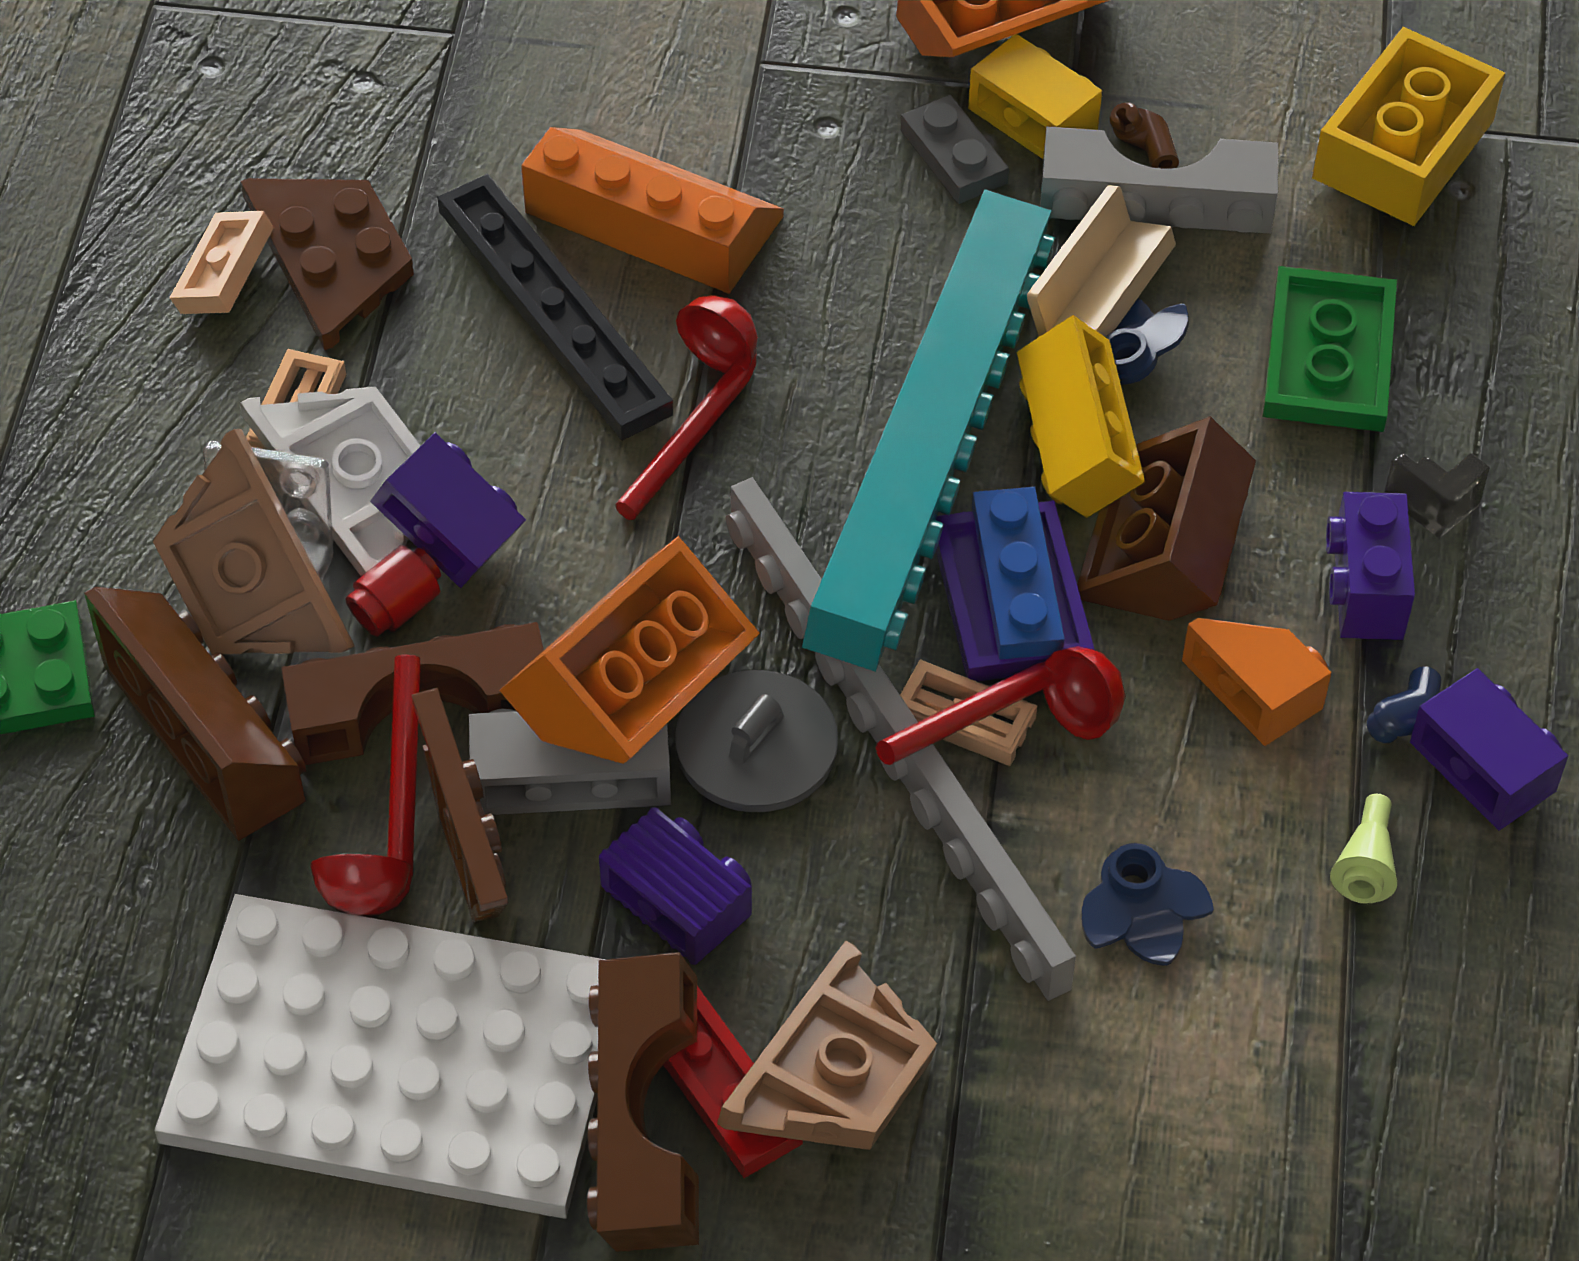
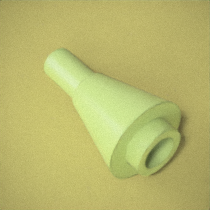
(1366, 864)

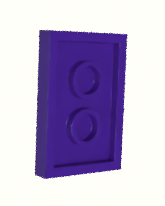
(969, 603)

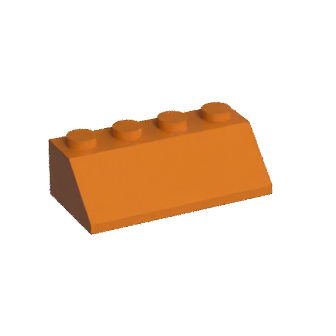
(960, 26)
(646, 207)
(632, 658)

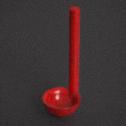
(725, 340)
(1078, 685)
(376, 882)

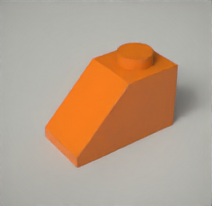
(1258, 674)

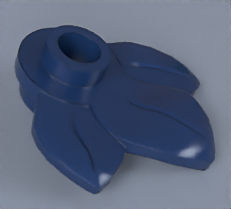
(1145, 337)
(1143, 913)

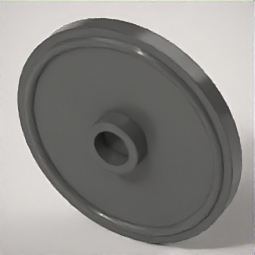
(756, 741)

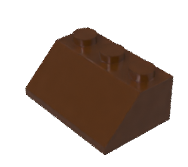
(1172, 536)

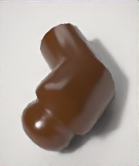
(1145, 131)

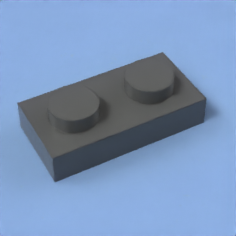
(954, 149)

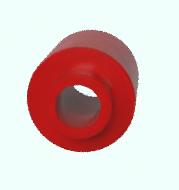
(394, 590)

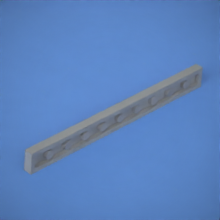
(936, 794)

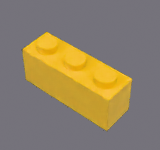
(1079, 417)

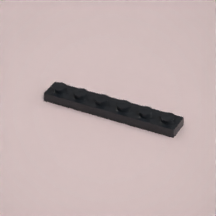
(556, 307)

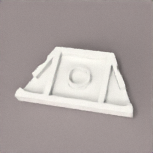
(363, 447)

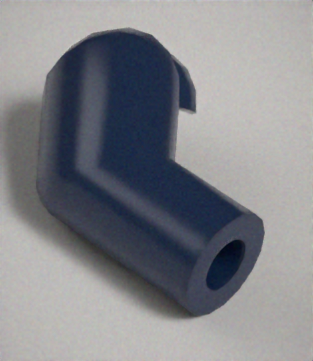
(1398, 713)

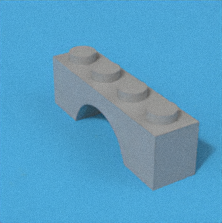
(1224, 191)

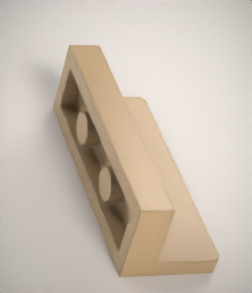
(1100, 267)

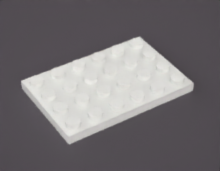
(390, 1056)

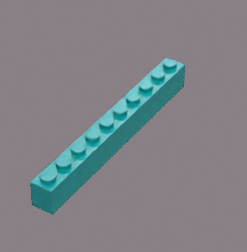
(929, 435)

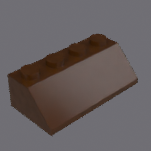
(196, 708)

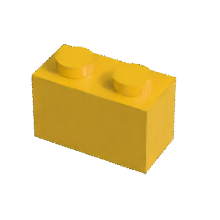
(1027, 89)

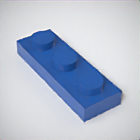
(1017, 573)

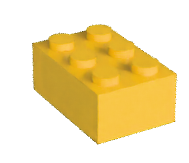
(1408, 125)

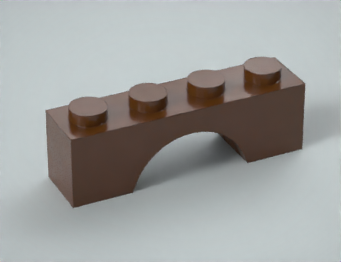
(345, 697)
(643, 1019)

